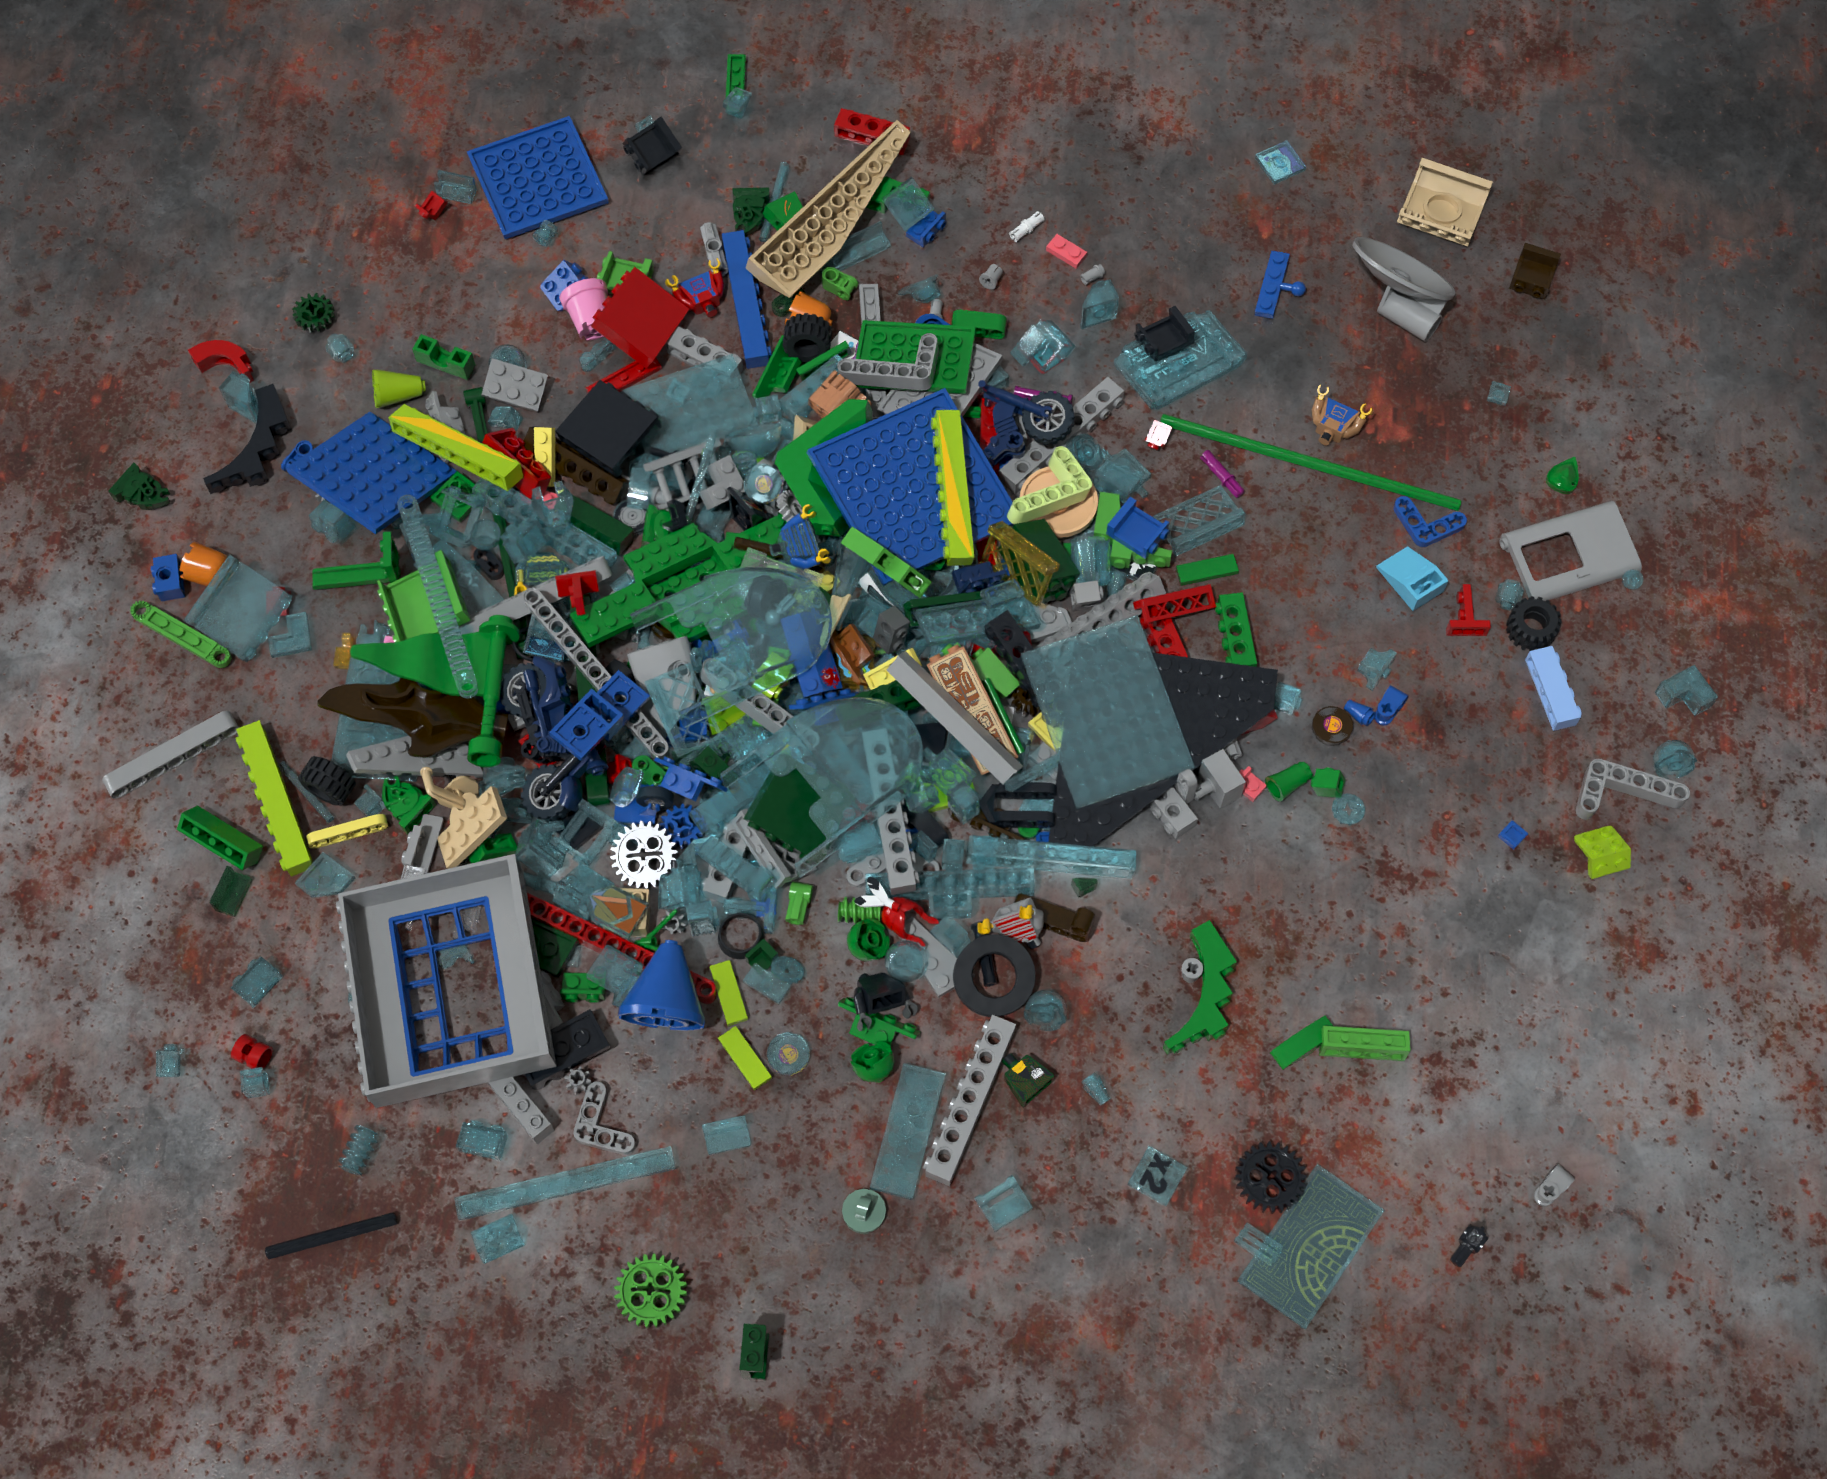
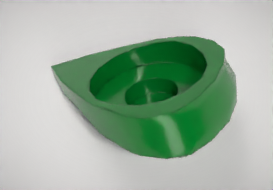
(1563, 476)

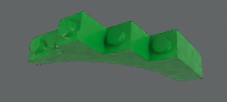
(1215, 993)

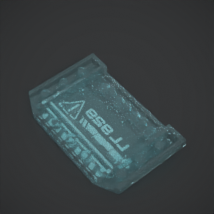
(1210, 358)

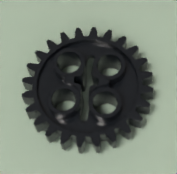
(1257, 1190)

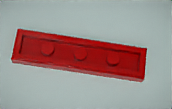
(629, 375)

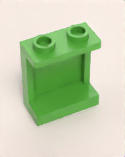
(615, 268)

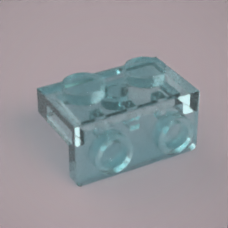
(497, 1238)

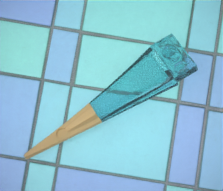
(847, 576)

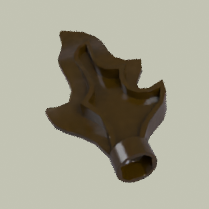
(427, 716)

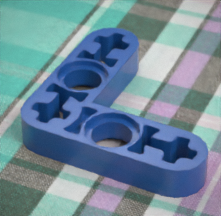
(1422, 527)

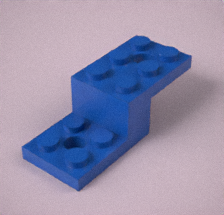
(599, 715)

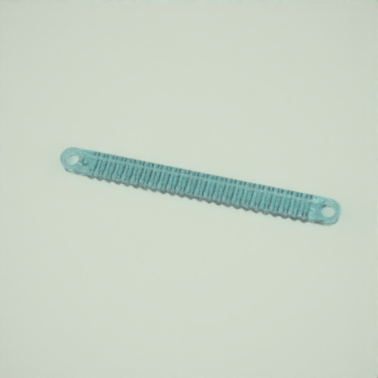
(437, 596)

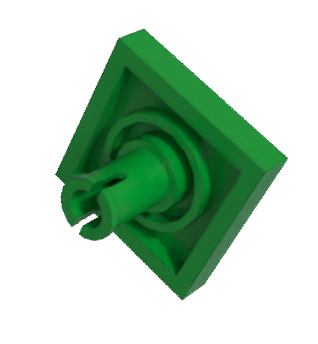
(460, 509)

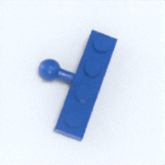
(1274, 284)

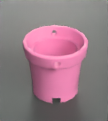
(582, 302)

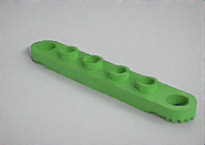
(181, 634)

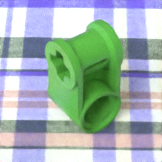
(841, 285)

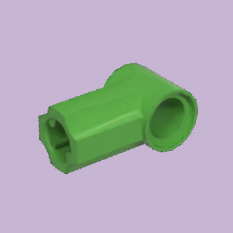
(799, 896)

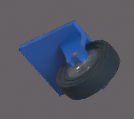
(645, 805)

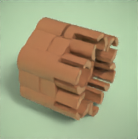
(833, 393)

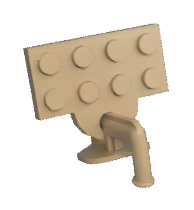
(471, 815)

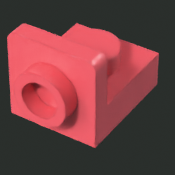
(1253, 785)

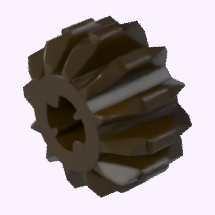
(1020, 703)

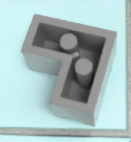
(724, 475)

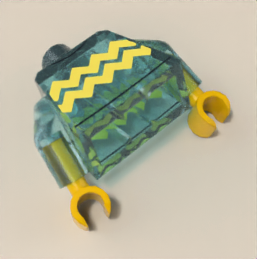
(538, 569)

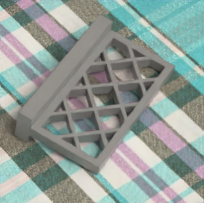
(765, 852)

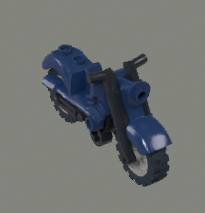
(542, 705)

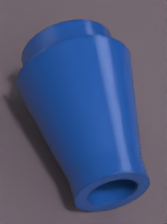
(1360, 712)

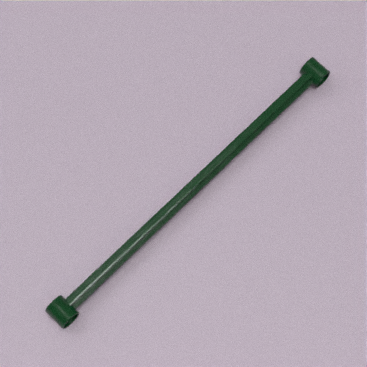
(475, 400)

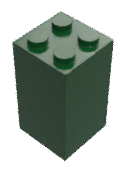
(1043, 537)

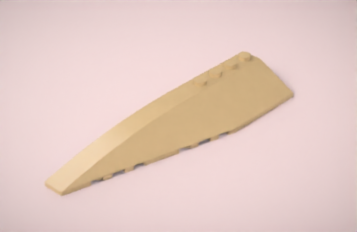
(826, 220)

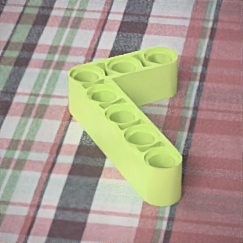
(1072, 489)

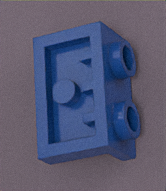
(926, 229)

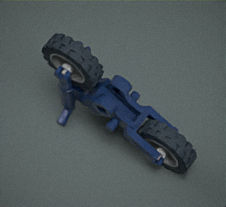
(1037, 409)

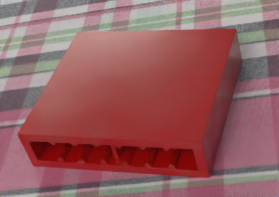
(639, 316)

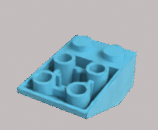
(1413, 577)

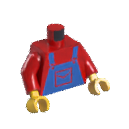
(700, 292)

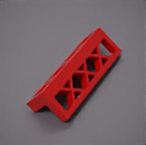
(1172, 598)

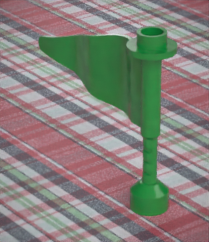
(425, 662)

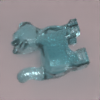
(380, 631)

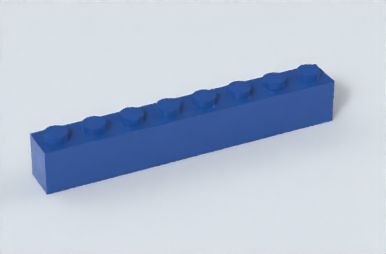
(745, 300)

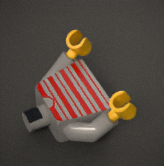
(1018, 921)

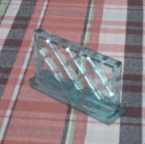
(1207, 529)
(667, 717)

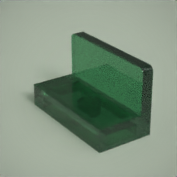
(230, 892)

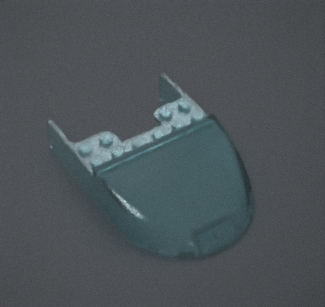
(762, 624)
(855, 757)

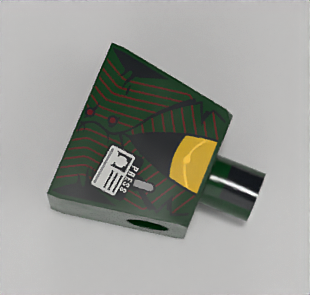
(1026, 1078)

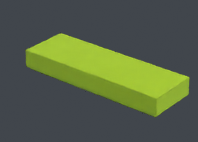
(728, 993)
(744, 1058)

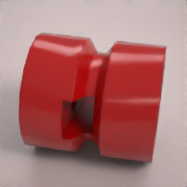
(250, 1052)

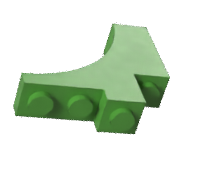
(1120, 555)
(989, 666)

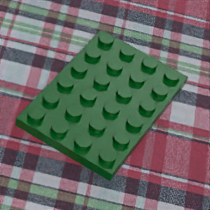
(900, 344)

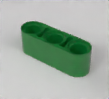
(987, 324)

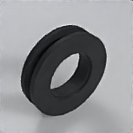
(1019, 959)

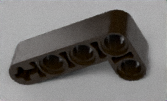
(1062, 921)

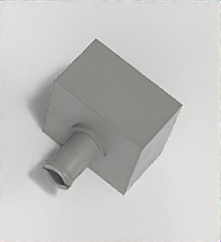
(1220, 779)

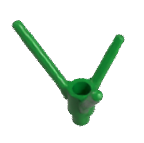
(650, 940)

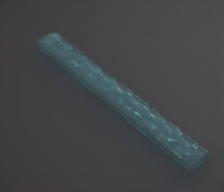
(564, 1183)

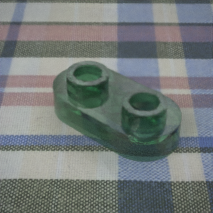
(784, 302)

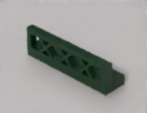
(921, 603)

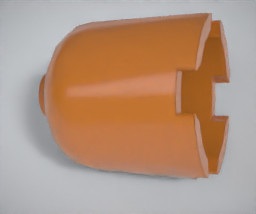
(806, 304)
(201, 564)

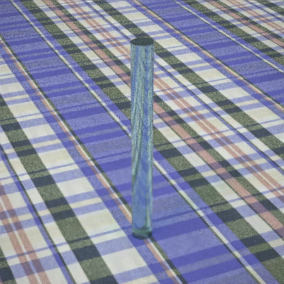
(309, 796)

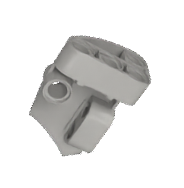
(655, 661)

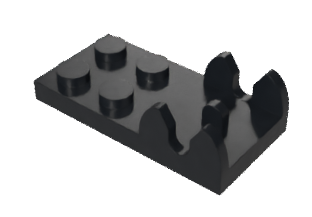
(572, 1044)

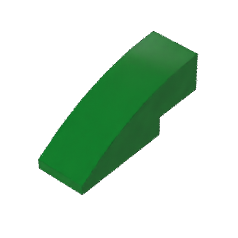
(1300, 1044)

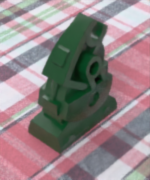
(749, 205)
(138, 489)

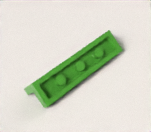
(1365, 1043)

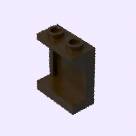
(1535, 271)

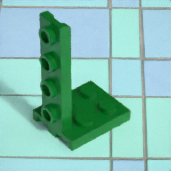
(362, 574)

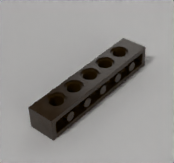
(617, 487)

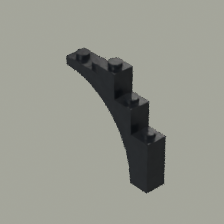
(261, 447)

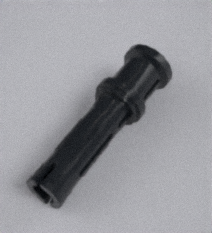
(986, 962)

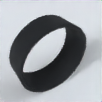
(734, 953)

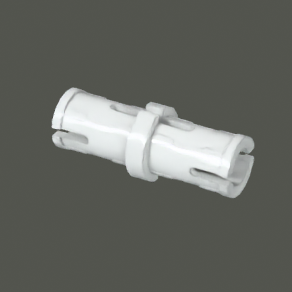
(1026, 226)

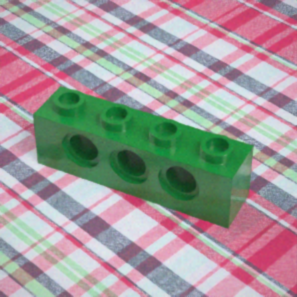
(1235, 605)

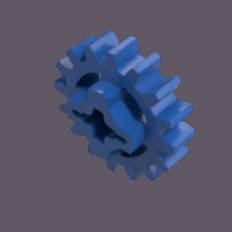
(677, 819)

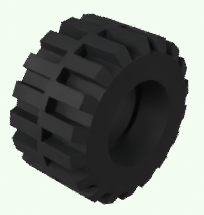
(806, 337)
(1539, 611)
(326, 780)

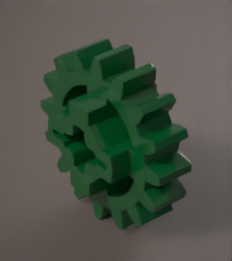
(322, 313)

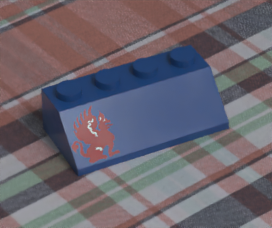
(820, 677)

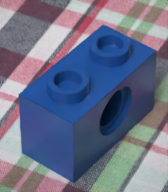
(173, 586)

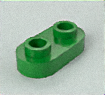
(650, 770)

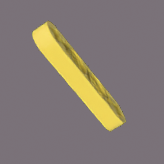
(347, 831)

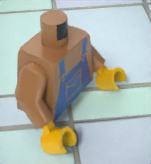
(1336, 420)

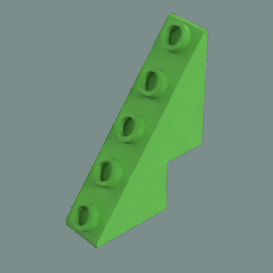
(886, 562)

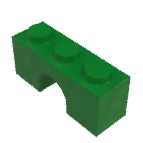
(429, 352)

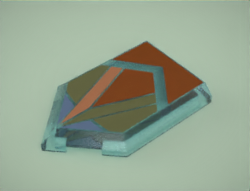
(616, 910)

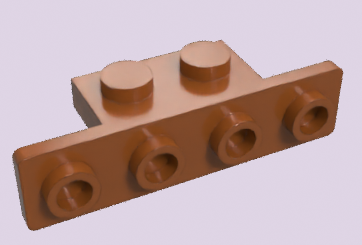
(852, 651)

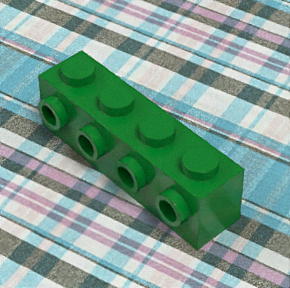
(219, 837)

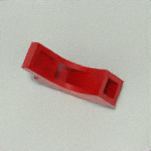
(221, 353)

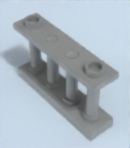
(674, 460)

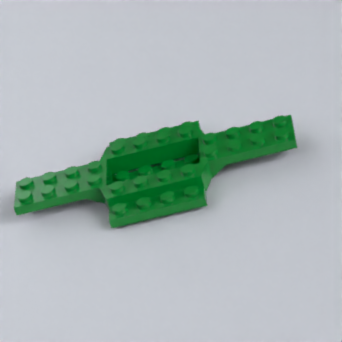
(662, 559)

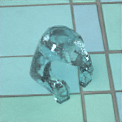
(554, 512)

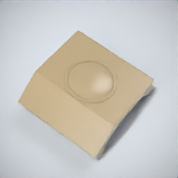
(1445, 202)

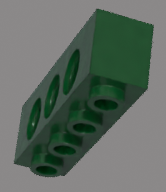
(887, 693)

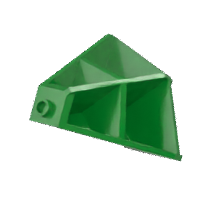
(802, 474)

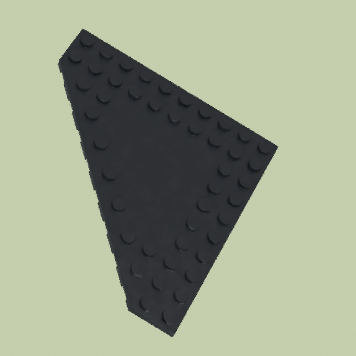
(1212, 708)

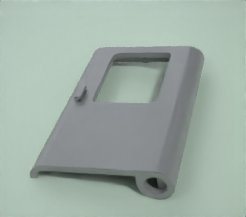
(1599, 540)

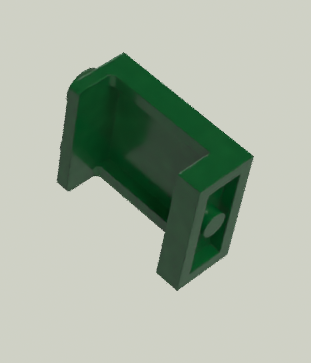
(754, 1352)

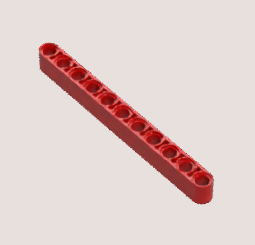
(606, 938)

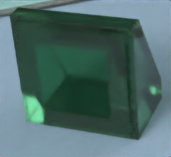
(1083, 885)

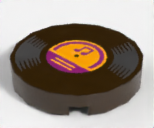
(1332, 725)

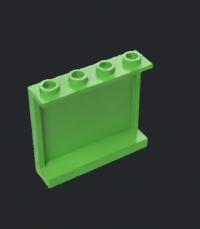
(409, 607)

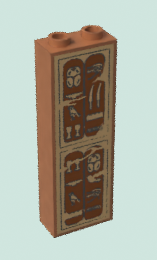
(959, 678)

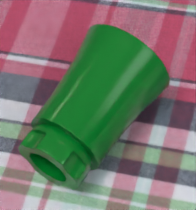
(1288, 780)

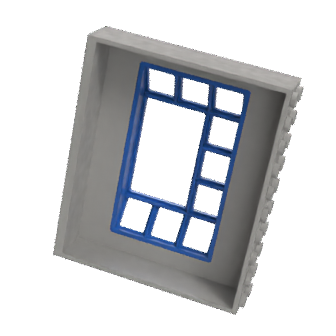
(382, 989)

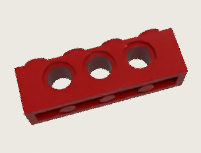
(862, 128)
(1167, 635)

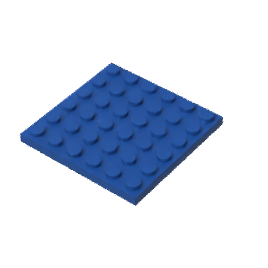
(537, 177)
(368, 470)

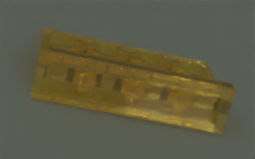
(1025, 551)

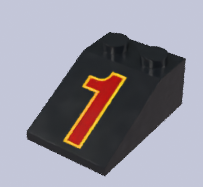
(745, 510)

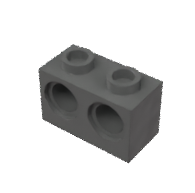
(891, 630)

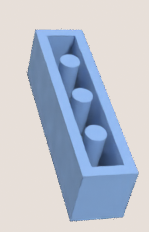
(1553, 688)

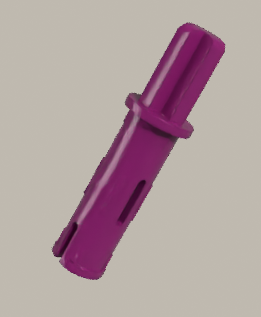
(1227, 479)

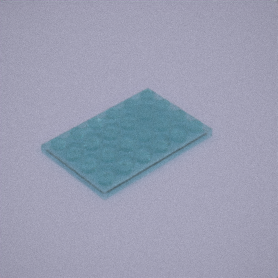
(695, 404)

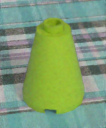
(395, 387)

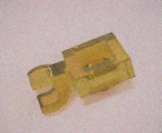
(342, 654)

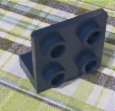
(976, 577)

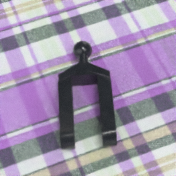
(1019, 819)

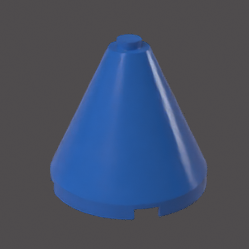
(664, 993)

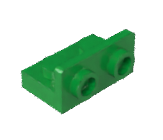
(578, 987)

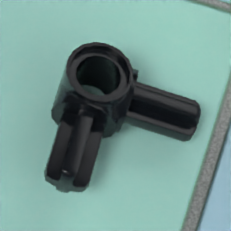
(1470, 1242)

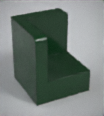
(762, 955)

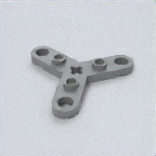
(876, 863)

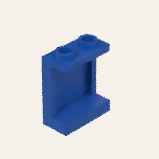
(1137, 529)

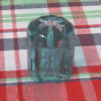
(1092, 559)

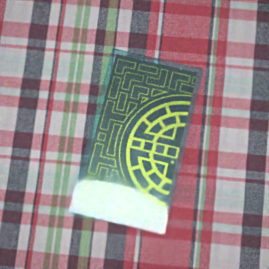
(1318, 1244)

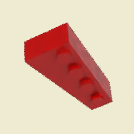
(511, 446)

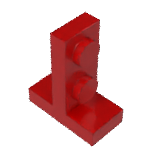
(575, 586)
(1466, 624)

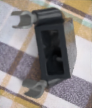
(879, 994)

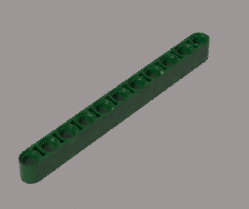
(598, 785)

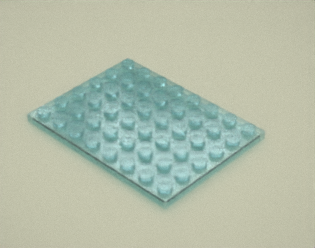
(1107, 711)

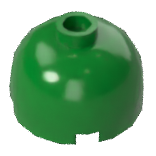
(868, 940)
(873, 1062)

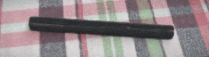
(331, 1235)

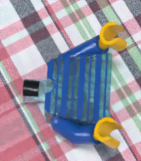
(798, 542)

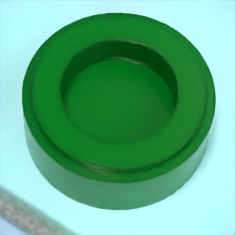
(1028, 833)

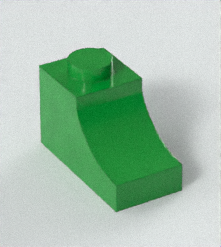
(493, 848)

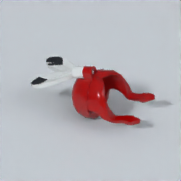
(894, 910)

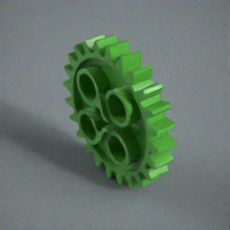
(648, 1311)

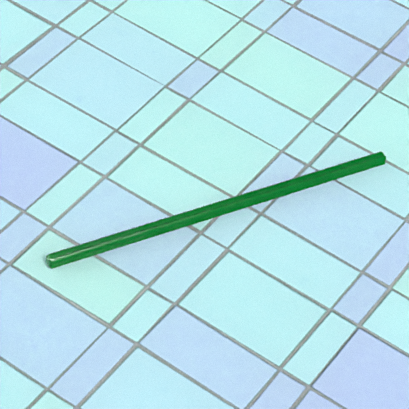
(1312, 462)

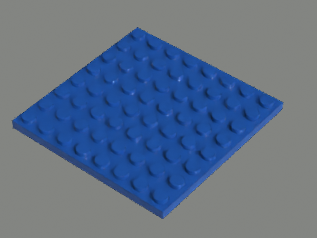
(888, 484)

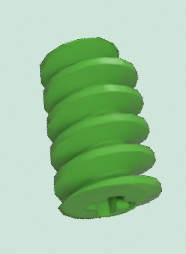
(851, 910)

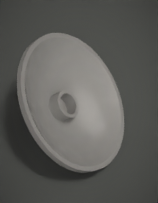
(1413, 290)

